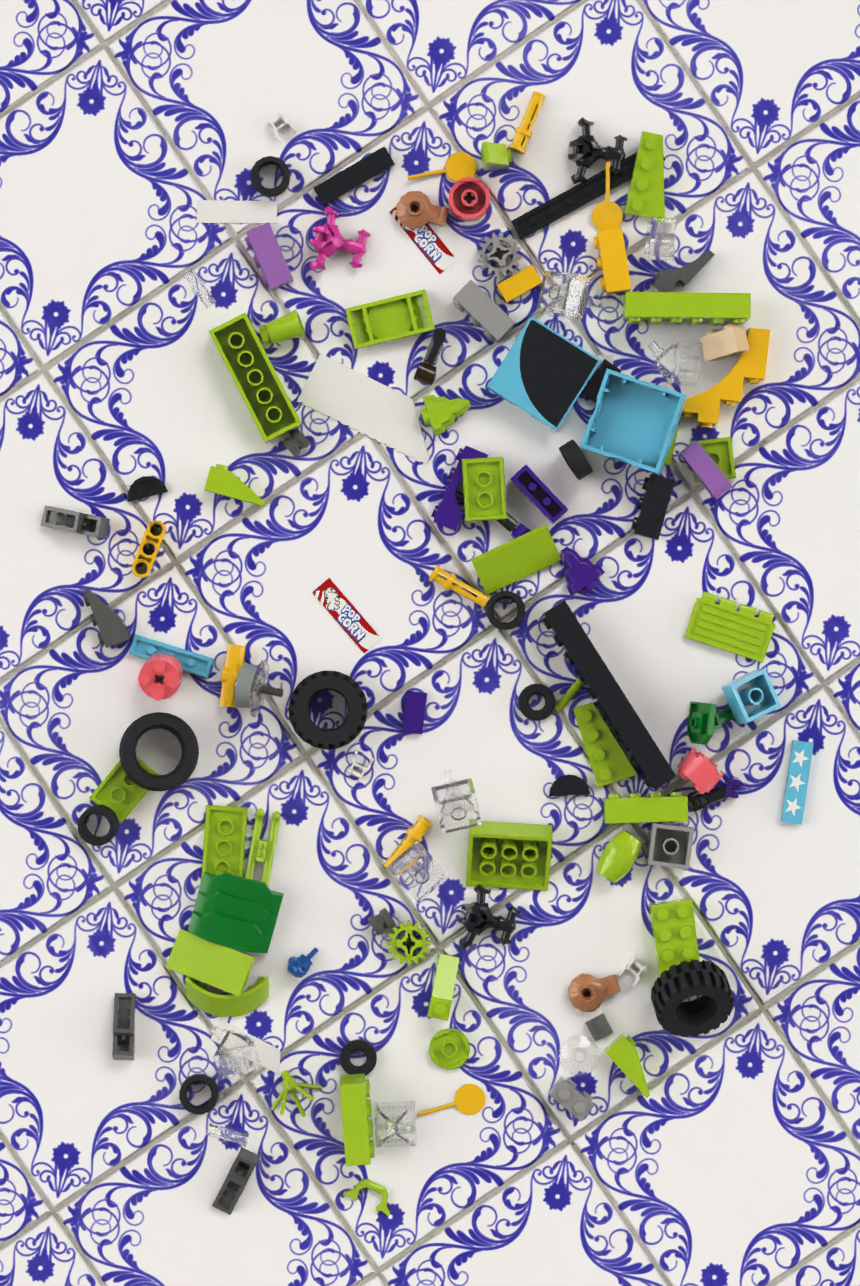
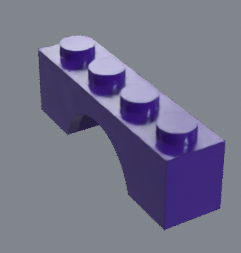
(449, 512)

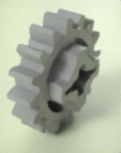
(512, 250)

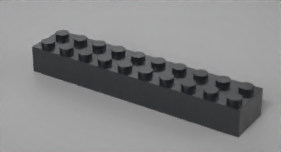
(609, 695)

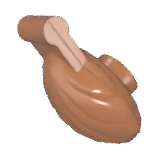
(426, 211)
(597, 988)

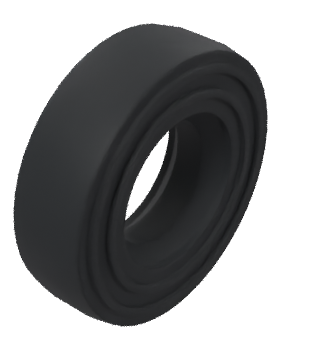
(527, 711)
(349, 1048)

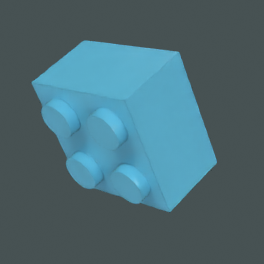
(751, 696)

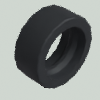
(267, 161)
(575, 459)
(509, 625)
(87, 836)
(198, 1109)

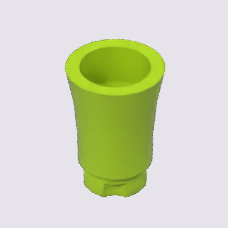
(282, 329)

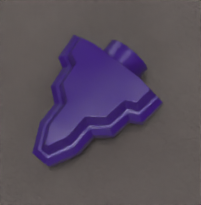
(579, 572)

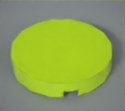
(449, 1048)

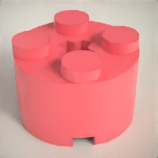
(477, 190)
(159, 665)
(700, 771)

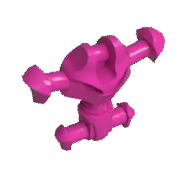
(329, 241)

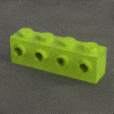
(645, 809)

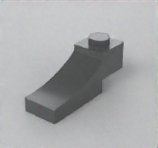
(666, 280)
(75, 522)
(124, 1026)
(236, 1181)

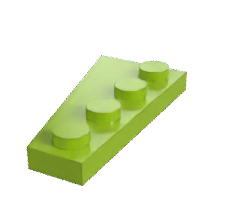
(647, 181)
(603, 750)

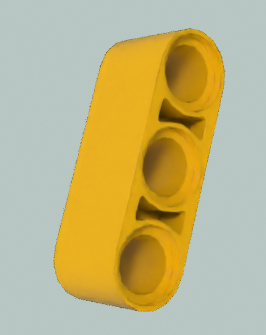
(148, 538)

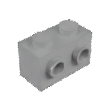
(571, 1098)

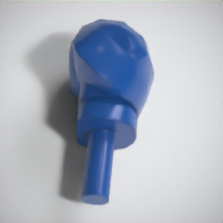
(300, 965)

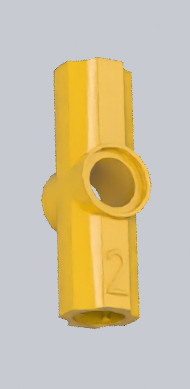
(230, 671)

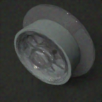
(252, 687)

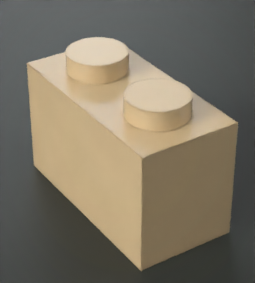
(724, 343)

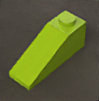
(495, 156)
(227, 484)
(443, 987)
(627, 1059)

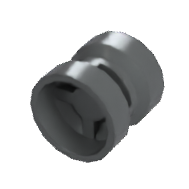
(296, 443)
(381, 921)

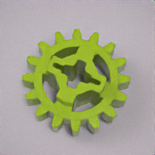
(399, 942)

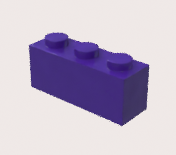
(539, 494)

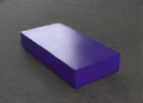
(414, 712)

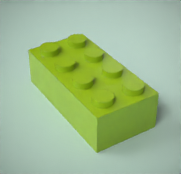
(673, 932)
(355, 1114)

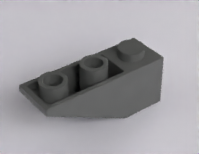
(111, 625)

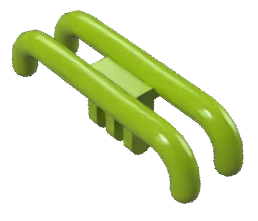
(261, 849)

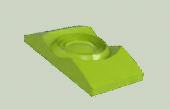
(390, 319)

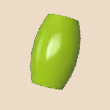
(619, 856)

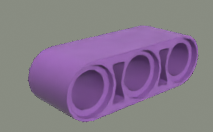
(705, 469)

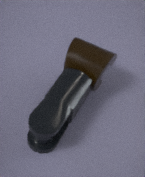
(426, 371)

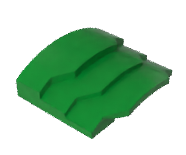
(235, 912)

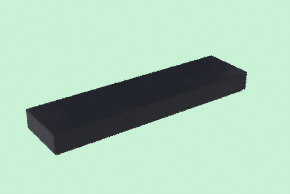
(354, 176)

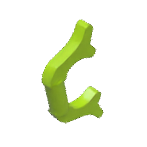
(366, 1183)

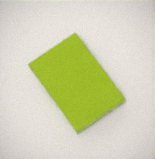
(484, 489)
(120, 792)

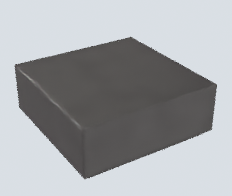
(599, 1027)

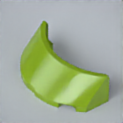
(227, 1004)

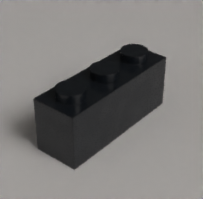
(652, 506)

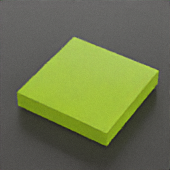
(721, 453)

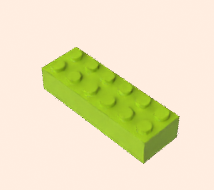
(686, 307)
(255, 377)

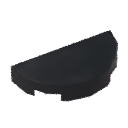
(146, 487)
(568, 785)

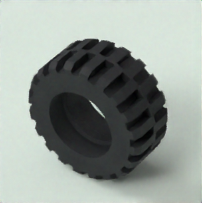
(318, 736)
(685, 982)

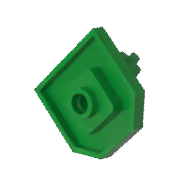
(704, 720)

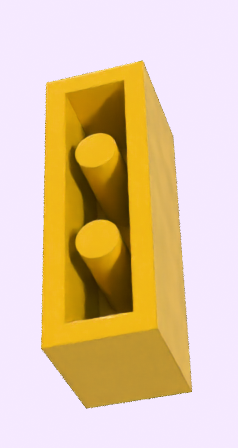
(612, 261)

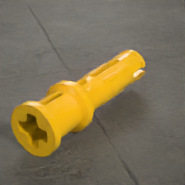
(524, 132)
(481, 598)
(413, 834)

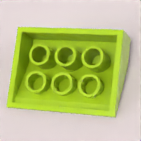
(509, 855)

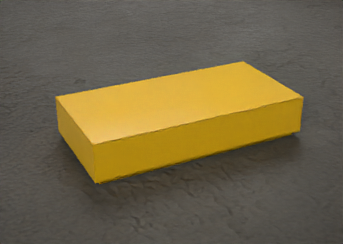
(519, 283)

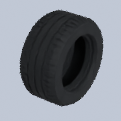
(188, 743)

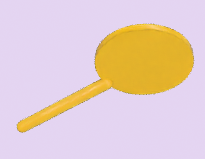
(457, 167)
(607, 214)
(468, 1100)

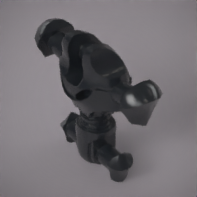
(587, 151)
(480, 918)

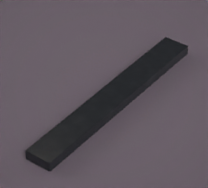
(572, 199)

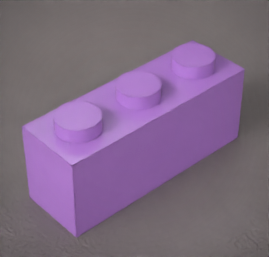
(268, 256)

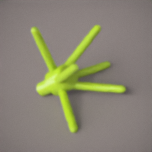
(290, 1087)

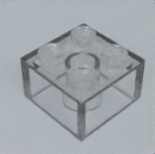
(417, 872)

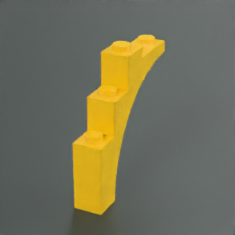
(749, 366)

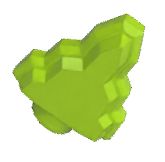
(442, 412)

